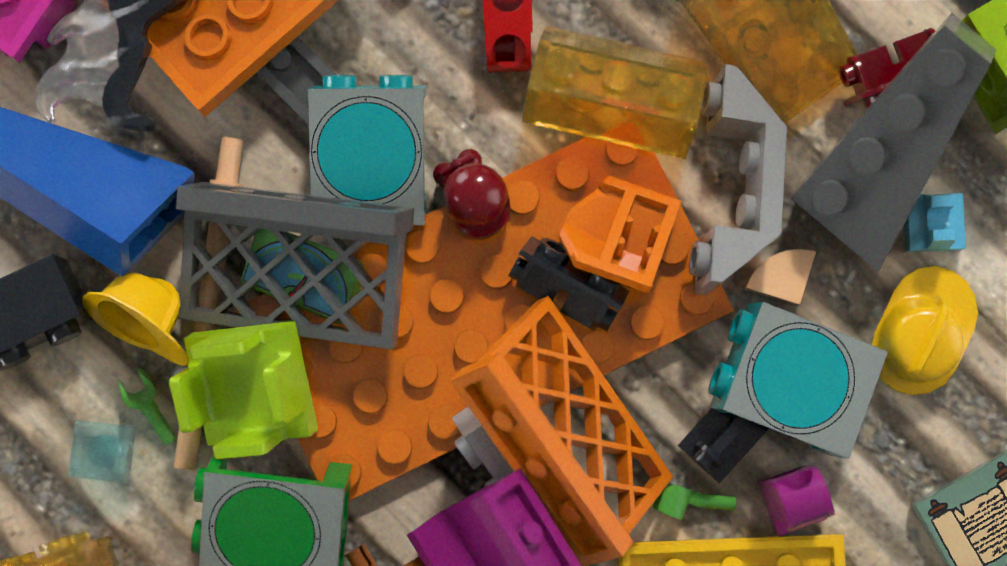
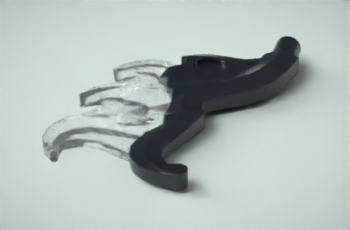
(102, 58)

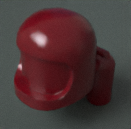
(473, 195)

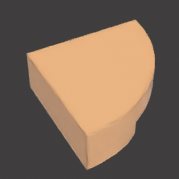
(783, 276)

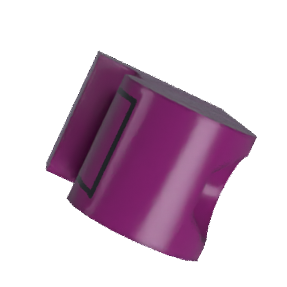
(796, 499)

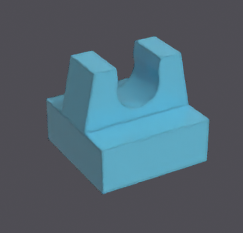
(936, 224)

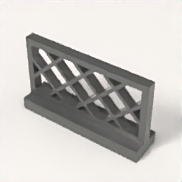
(297, 214)

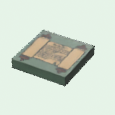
(969, 516)

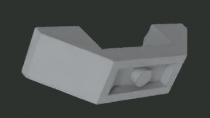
(741, 113)

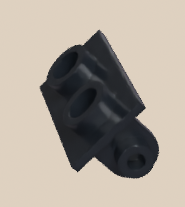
(552, 270)
(720, 442)

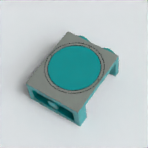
(368, 141)
(797, 378)

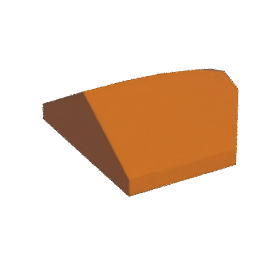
(620, 232)

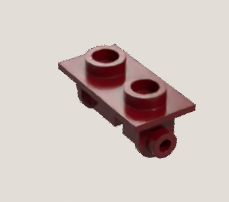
(874, 69)

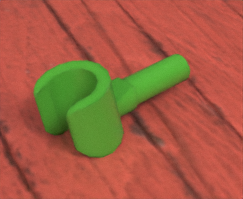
(145, 402)
(675, 500)

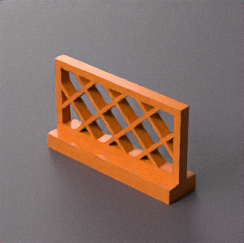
(529, 442)

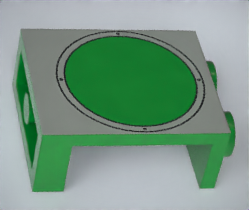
(270, 517)

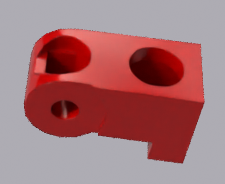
(508, 35)

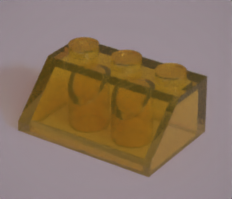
(615, 92)

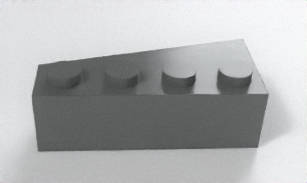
(889, 153)

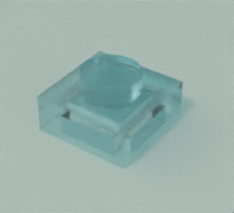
(102, 451)

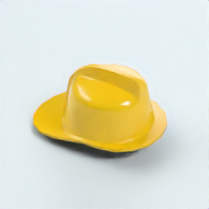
(140, 313)
(925, 329)

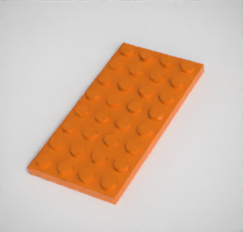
(397, 404)

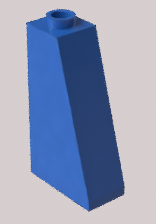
(89, 189)

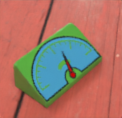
(292, 278)

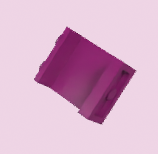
(494, 528)

